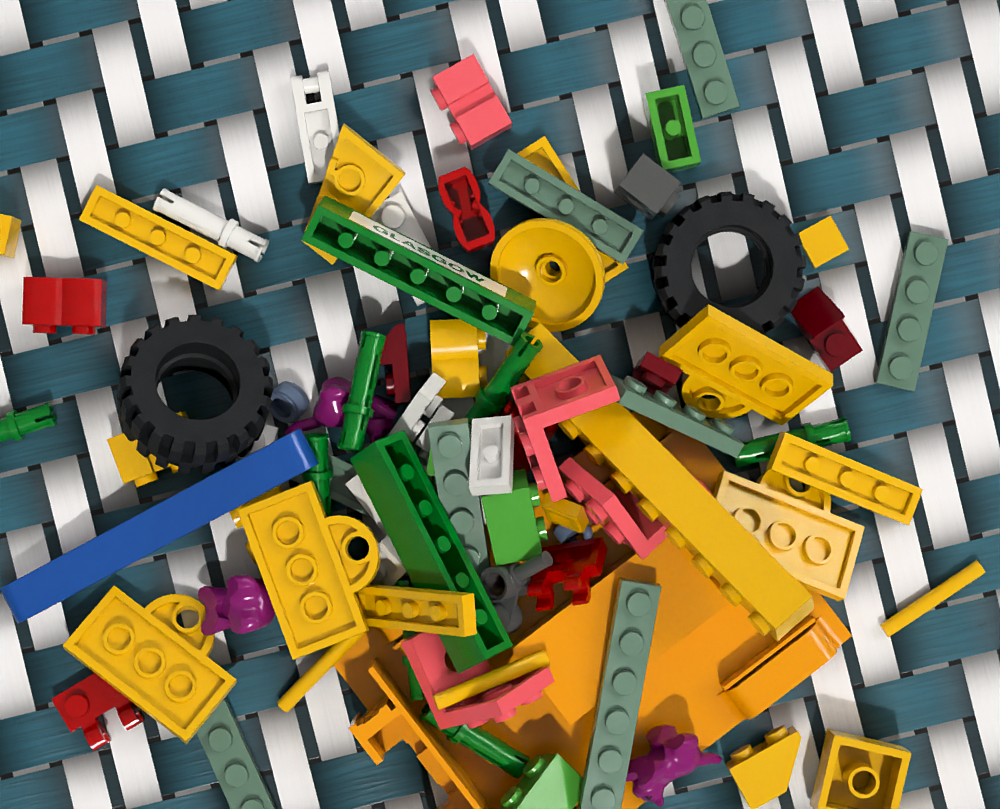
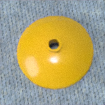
(561, 296)

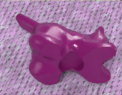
(329, 410)
(240, 606)
(668, 759)

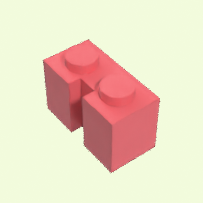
(471, 102)

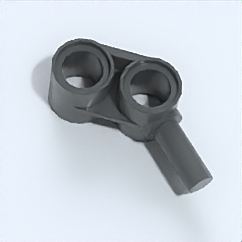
(508, 583)

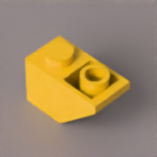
(766, 768)

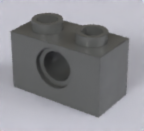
(649, 188)

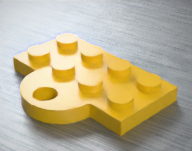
(741, 369)
(795, 529)
(310, 568)
(154, 658)

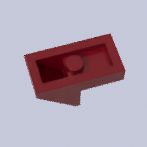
(824, 329)
(396, 354)
(656, 373)

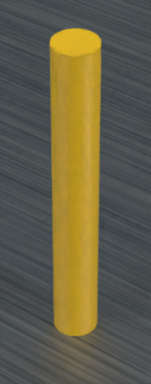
(932, 598)
(315, 673)
(490, 679)

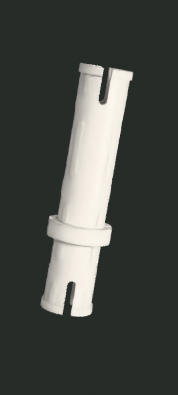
(211, 225)

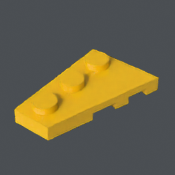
(357, 177)

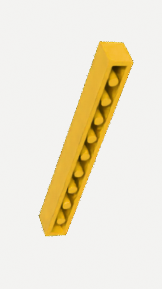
(681, 504)

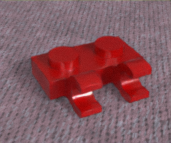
(572, 564)
(87, 701)

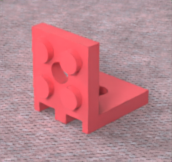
(553, 400)
(615, 510)
(427, 660)

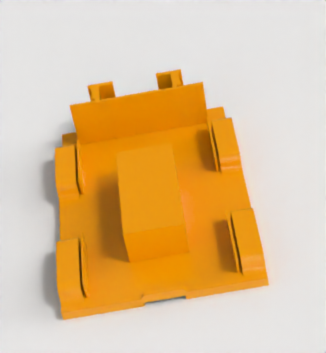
(700, 675)

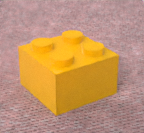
(859, 773)

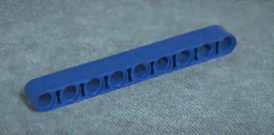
(159, 525)

